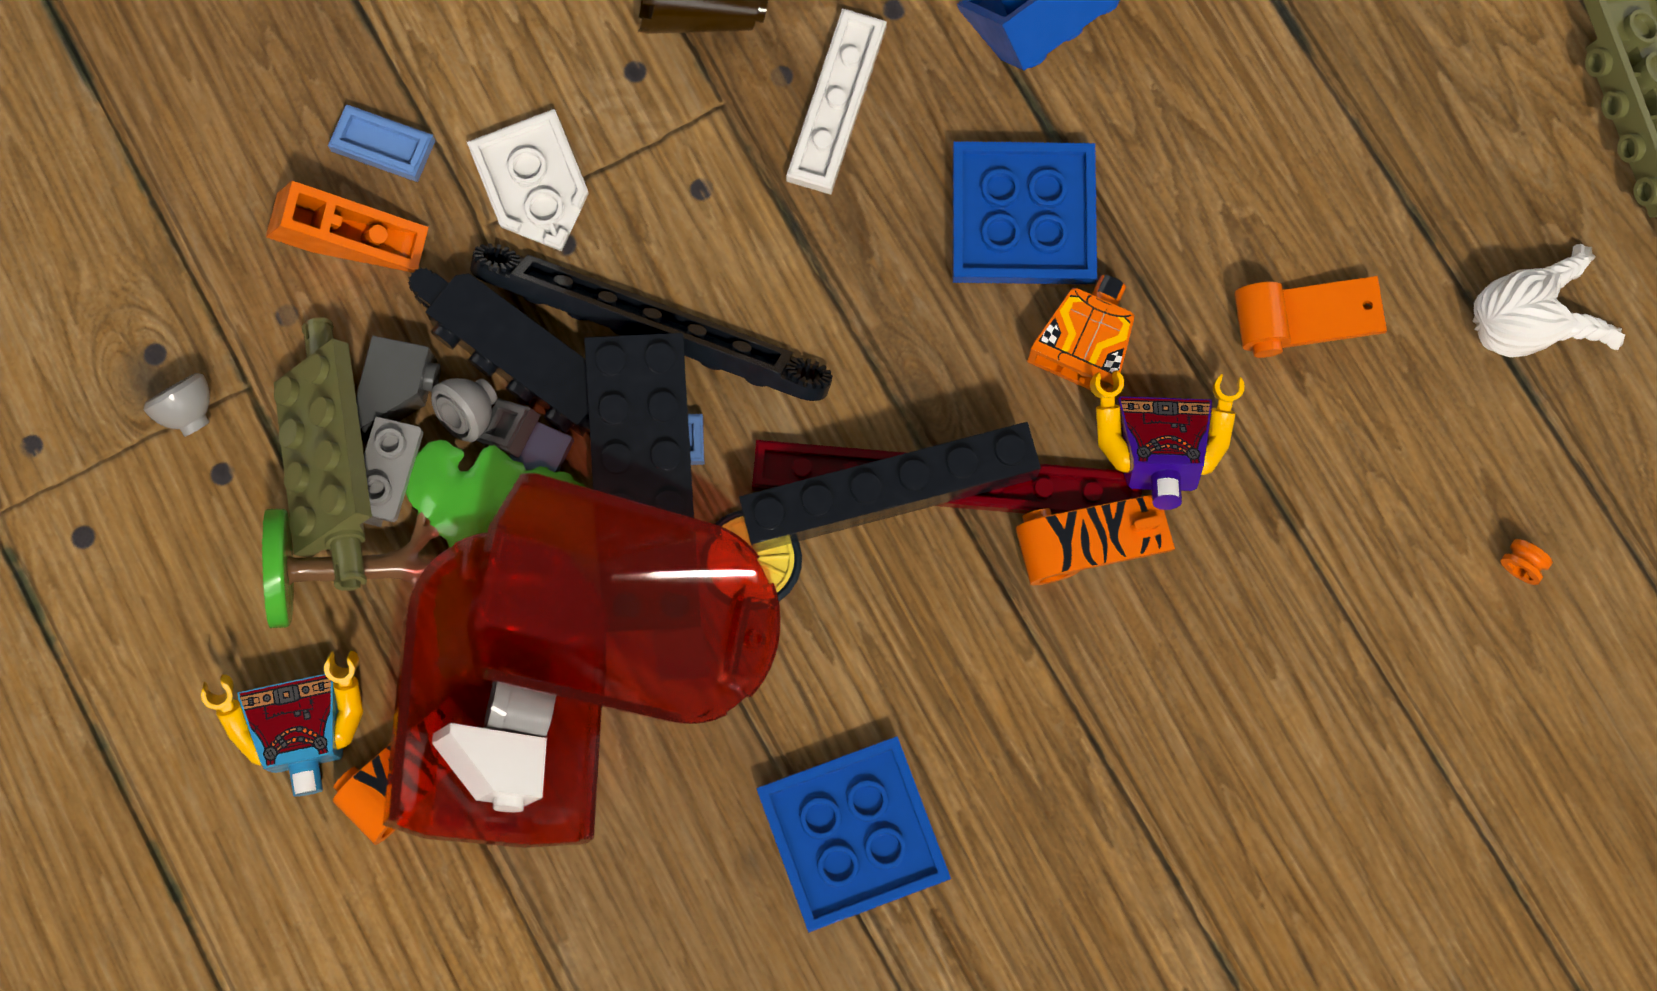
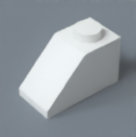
(495, 764)

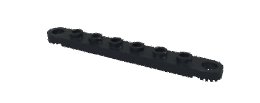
(636, 315)

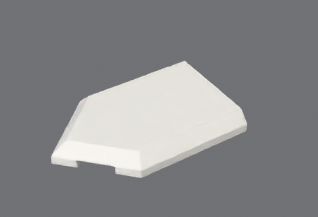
(532, 178)

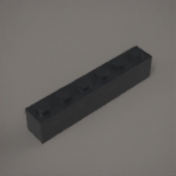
(890, 487)

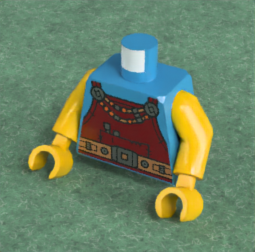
(293, 722)

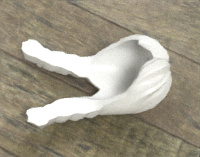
(1523, 314)

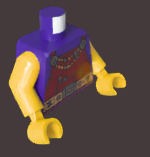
(1163, 440)

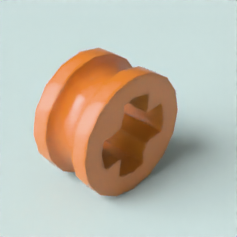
(1526, 561)

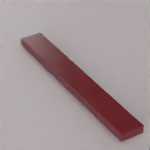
(1054, 488)

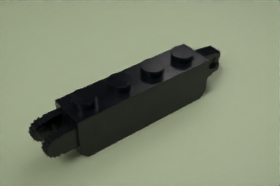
(508, 344)

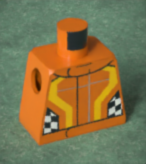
(1086, 335)

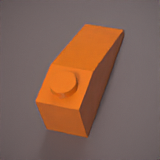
(344, 229)

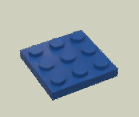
(1024, 213)
(853, 834)

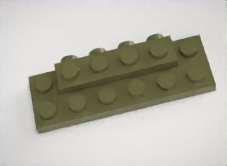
(1627, 74)

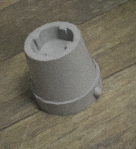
(519, 711)

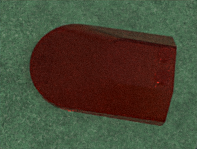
(620, 605)
(439, 689)

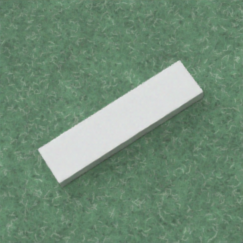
(836, 101)

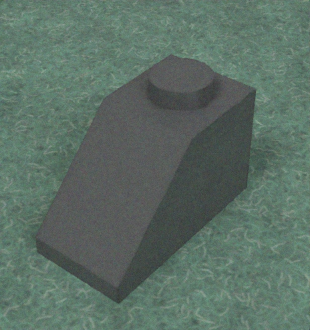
(394, 381)

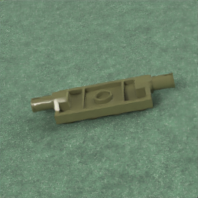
(324, 455)

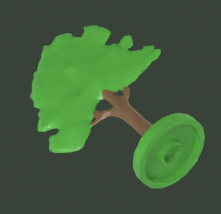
(451, 499)

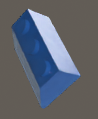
(1030, 29)

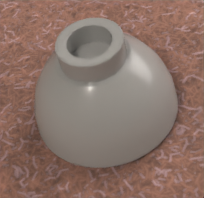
(181, 405)
(464, 406)

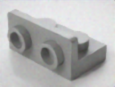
(388, 466)

